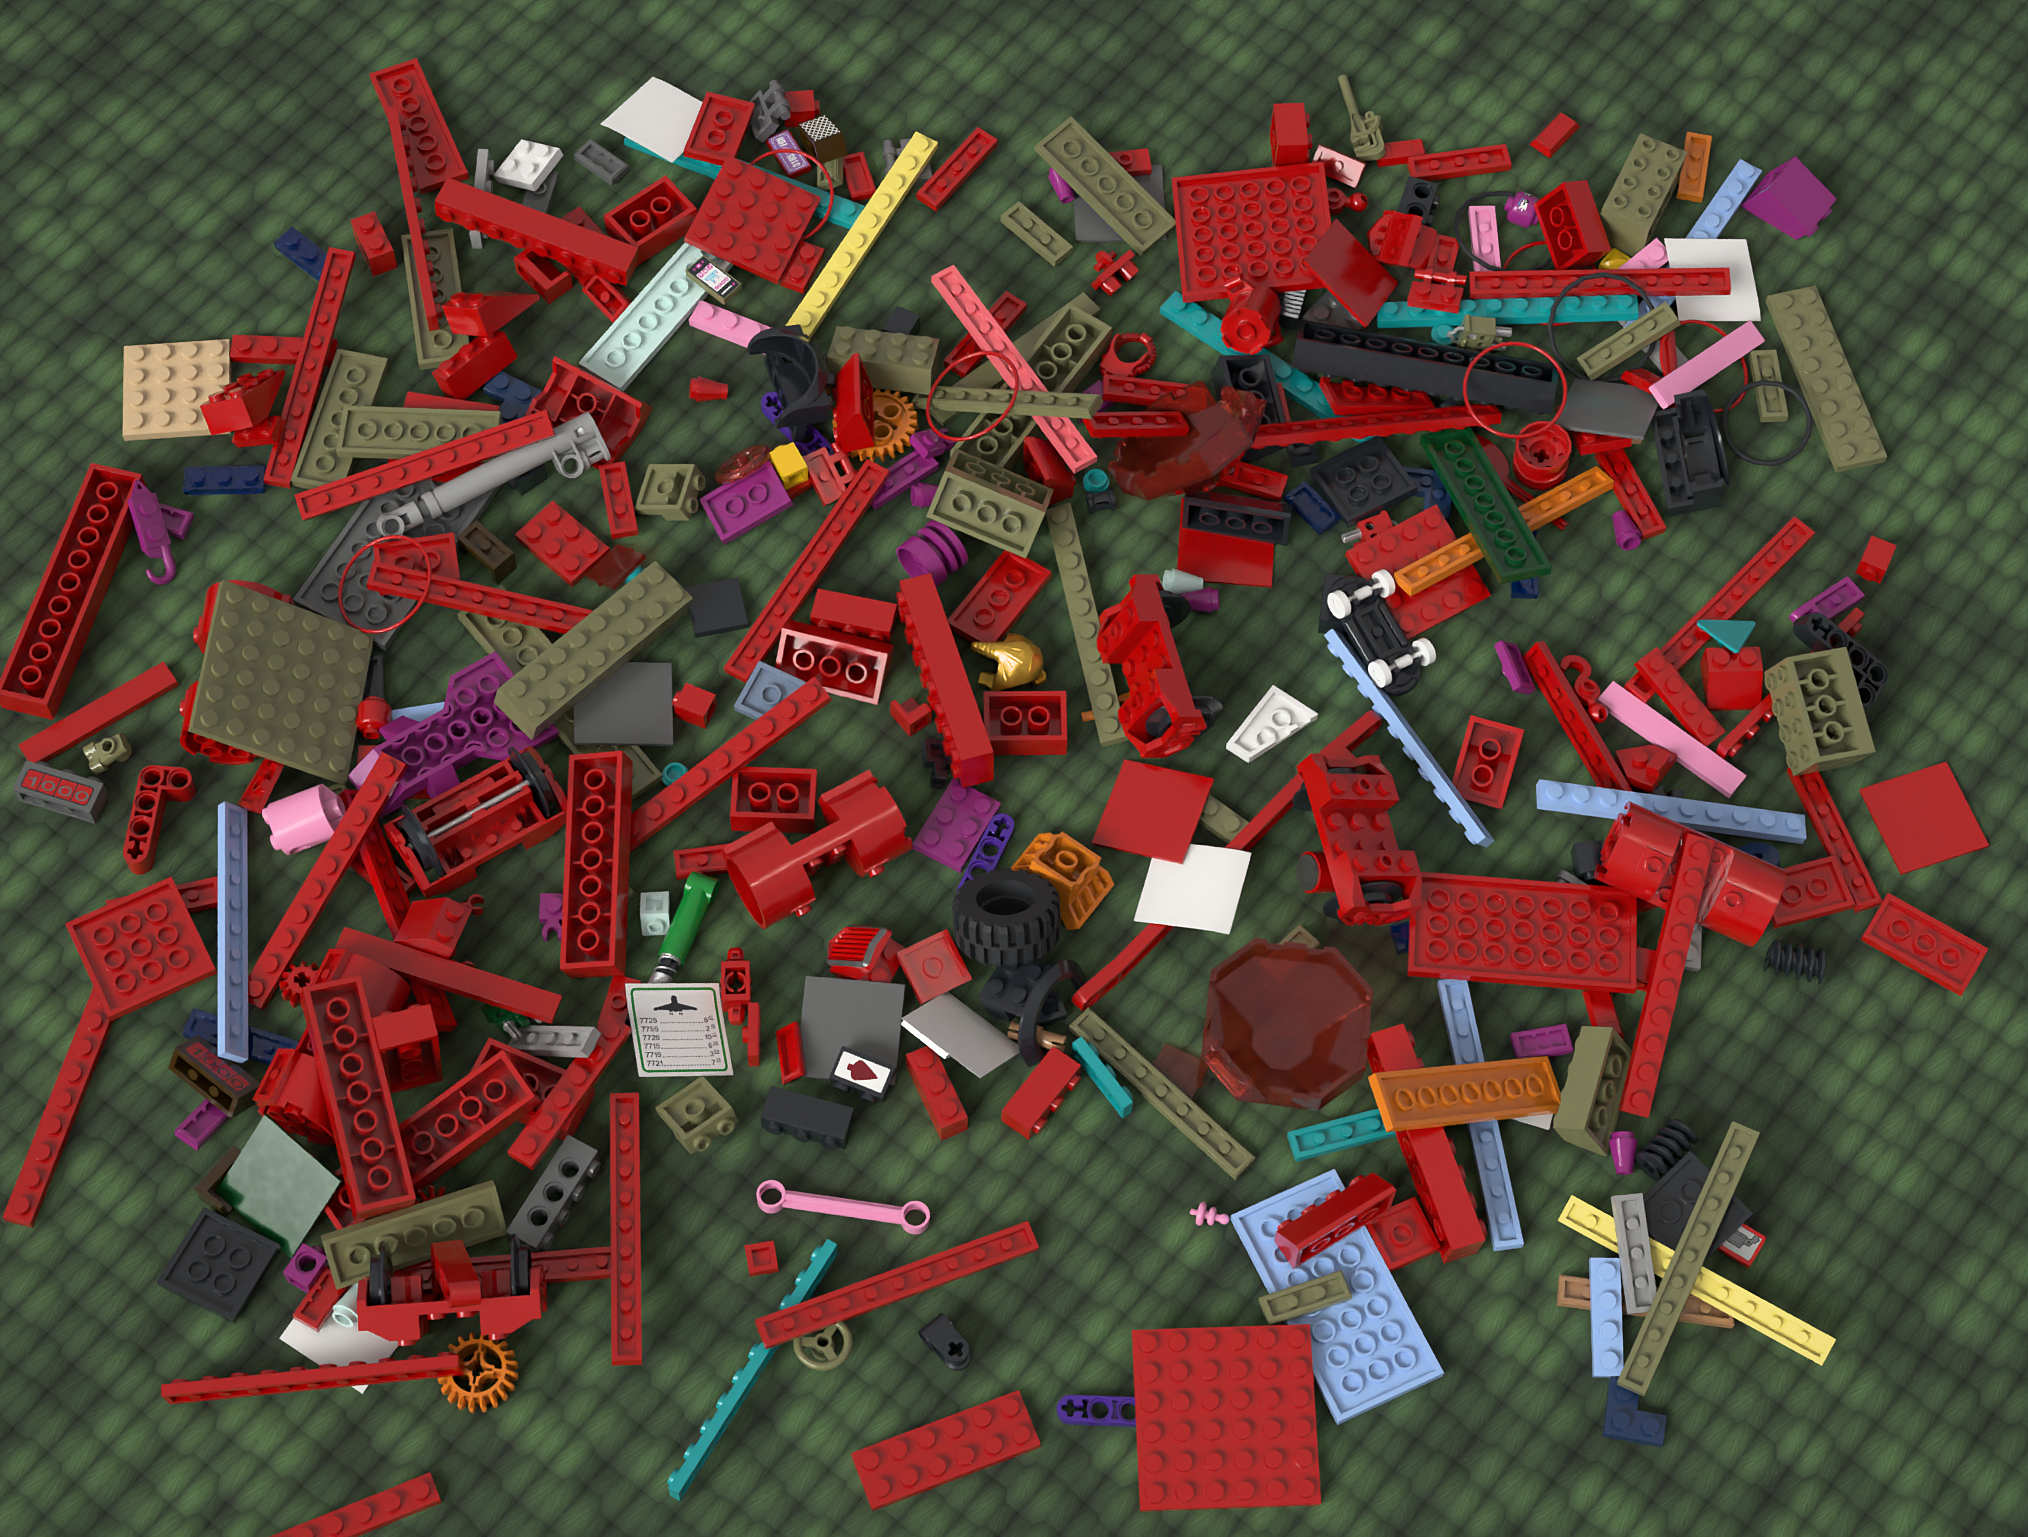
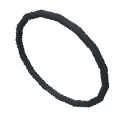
(1765, 462)

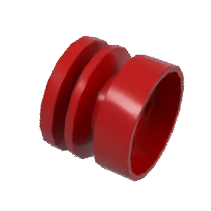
(1549, 447)

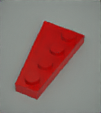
(1355, 400)

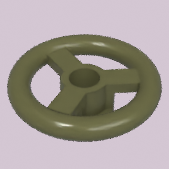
(826, 1352)

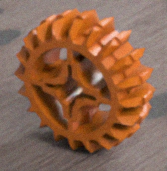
(491, 1374)

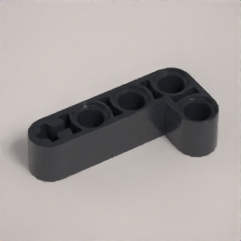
(1817, 631)

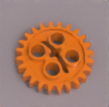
(894, 421)

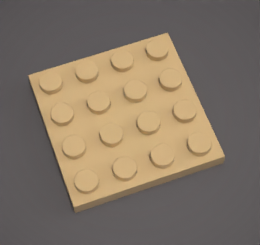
(169, 384)

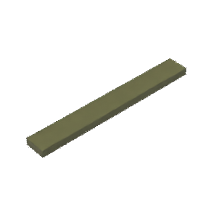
(987, 375)
(997, 400)
(1163, 1094)

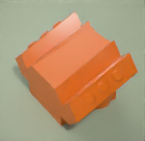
(1071, 871)

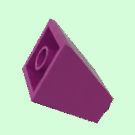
(1791, 199)

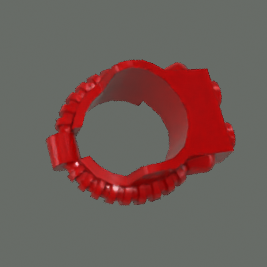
(1113, 366)

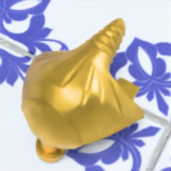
(1017, 661)

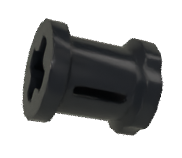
(1100, 501)

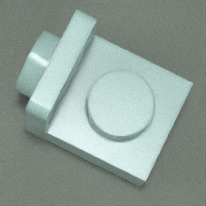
(654, 913)

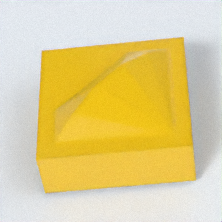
(1614, 260)

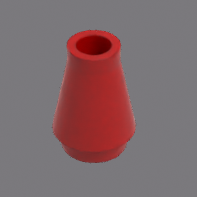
(706, 389)

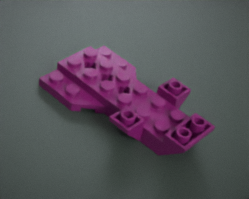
(431, 747)

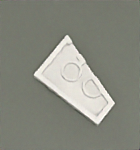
(1269, 724)

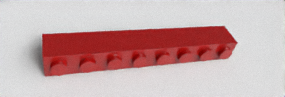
(536, 231)

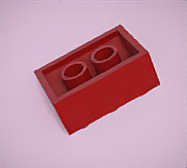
(854, 406)

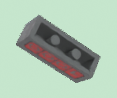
(61, 791)

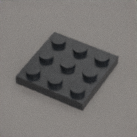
(1363, 481)
(1674, 1198)
(219, 1265)

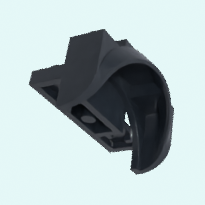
(801, 385)

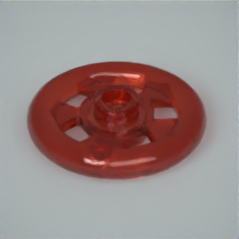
(742, 464)

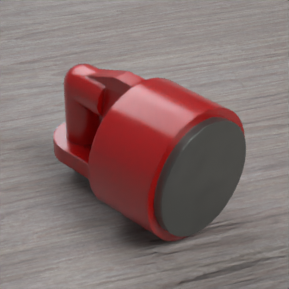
(1314, 873)

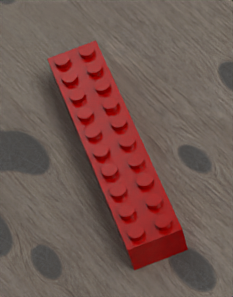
(70, 594)

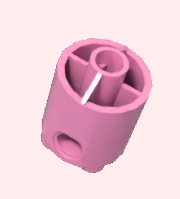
(304, 819)

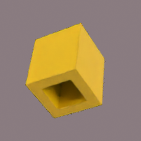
(789, 465)

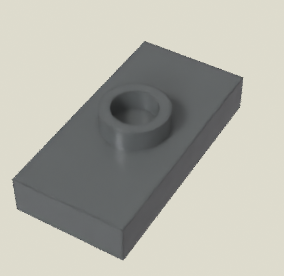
(601, 162)
(542, 197)

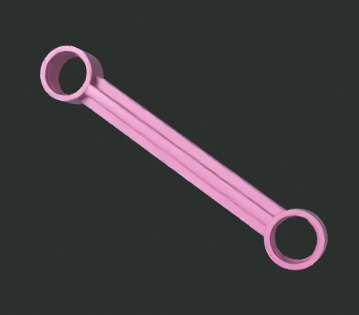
(843, 1207)

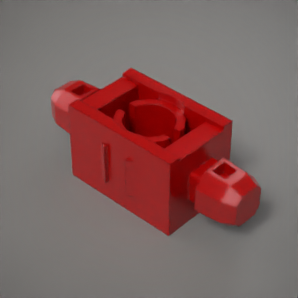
(735, 1003)

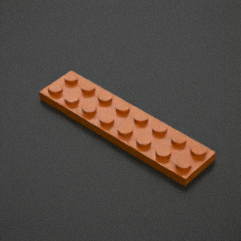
(1465, 1093)

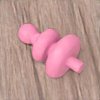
(1211, 1215)

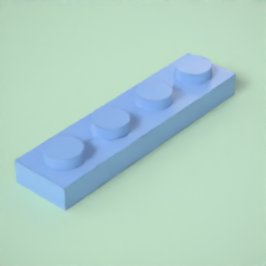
(1606, 1317)

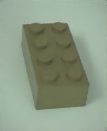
(890, 359)

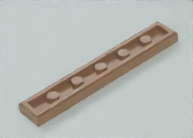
(1575, 1293)

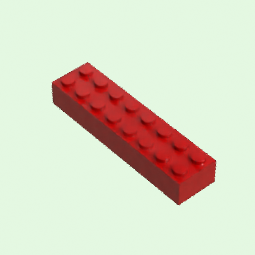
(945, 680)
(596, 865)
(357, 1097)
(453, 1126)
(1431, 1158)

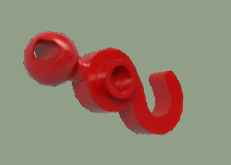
(1337, 201)
(1585, 688)

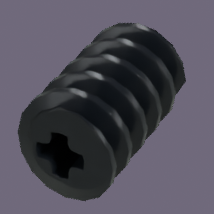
(1795, 960)
(1665, 1147)

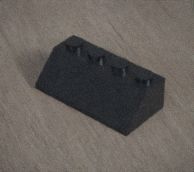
(1255, 375)
(1238, 516)

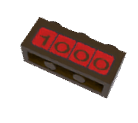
(213, 1076)

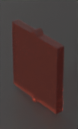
(615, 566)
(1181, 1069)

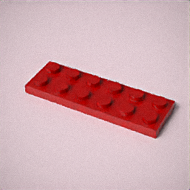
(429, 138)
(945, 1450)

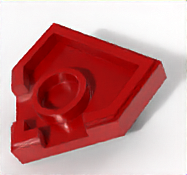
(1645, 765)

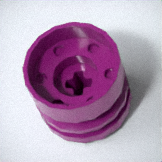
(932, 551)

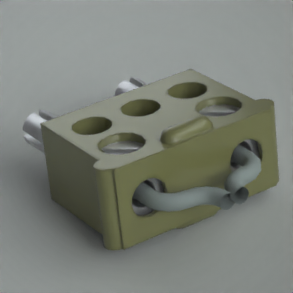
(1479, 333)

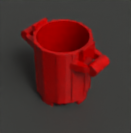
(1250, 316)

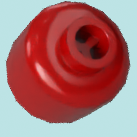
(372, 715)

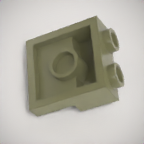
(670, 491)
(697, 1115)

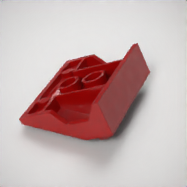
(576, 391)

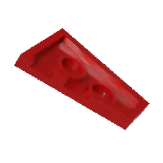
(261, 786)

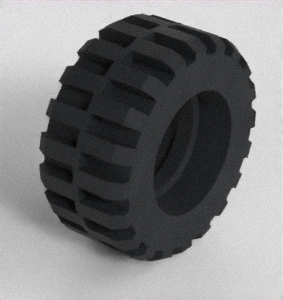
(1006, 917)

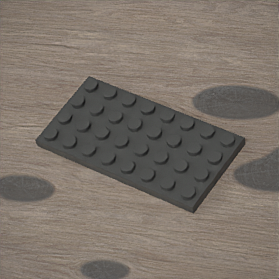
(366, 606)

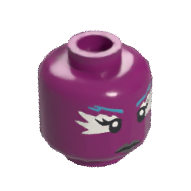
(1521, 209)

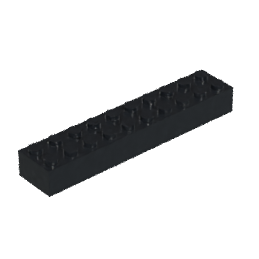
(1424, 367)

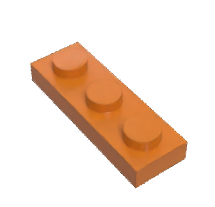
(1694, 171)

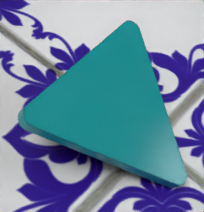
(1728, 632)

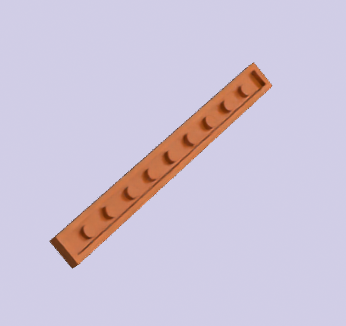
(1535, 513)

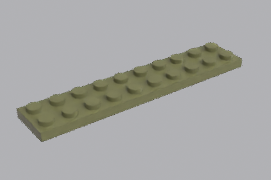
(520, 645)

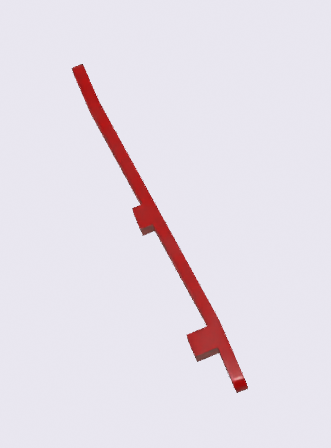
(1244, 841)

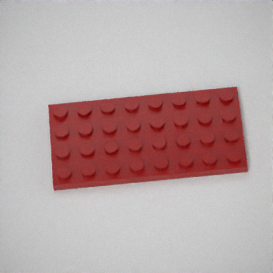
(1524, 933)

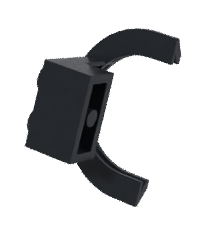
(1022, 992)

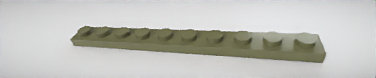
(1085, 623)
(1688, 1259)

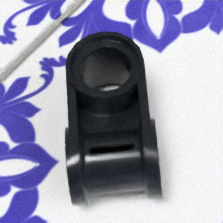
(942, 1339)

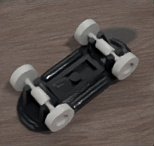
(1376, 633)

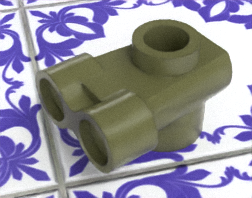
(107, 751)

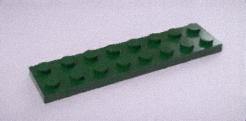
(1485, 505)

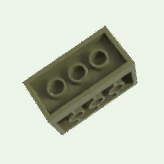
(1641, 194)
(990, 503)
(1819, 711)

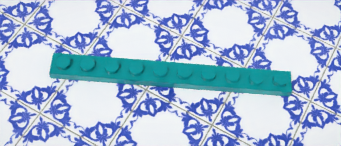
(843, 211)
(1515, 311)
(1207, 329)
(746, 1378)

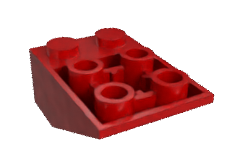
(242, 402)

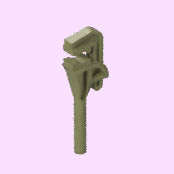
(1363, 129)

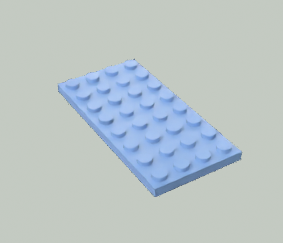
(1362, 1347)

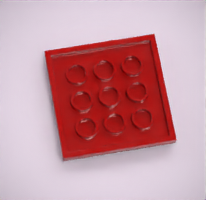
(752, 219)
(1406, 545)
(140, 948)

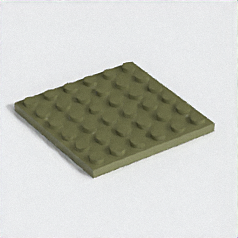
(281, 682)

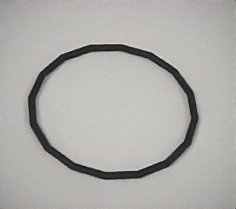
(1465, 248)
(1560, 297)

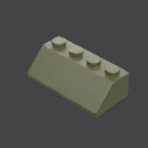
(1593, 1089)

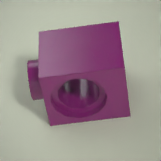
(306, 1254)

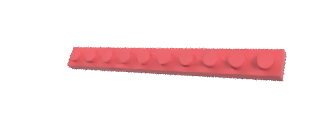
(992, 338)

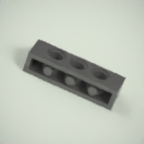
(570, 1155)

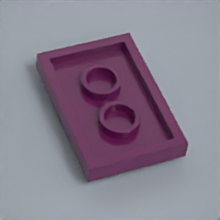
(746, 503)
(956, 826)

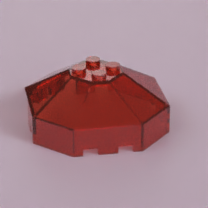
(1185, 464)
(1286, 1024)

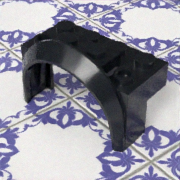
(1703, 454)

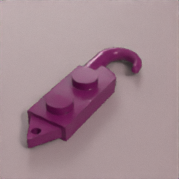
(151, 530)

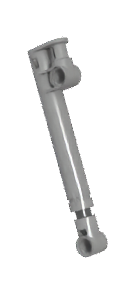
(573, 439)

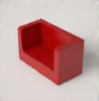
(542, 275)

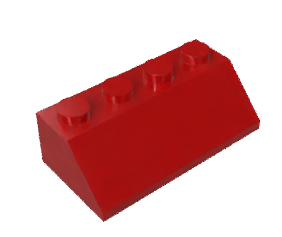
(838, 660)
(1334, 1219)

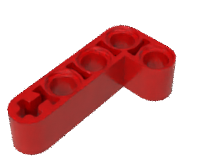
(152, 819)
(454, 1274)

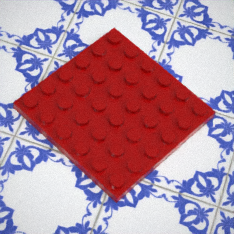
(1249, 226)
(1225, 1418)

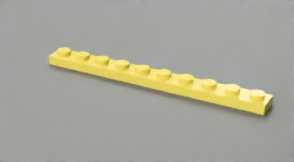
(863, 234)
(1710, 1287)

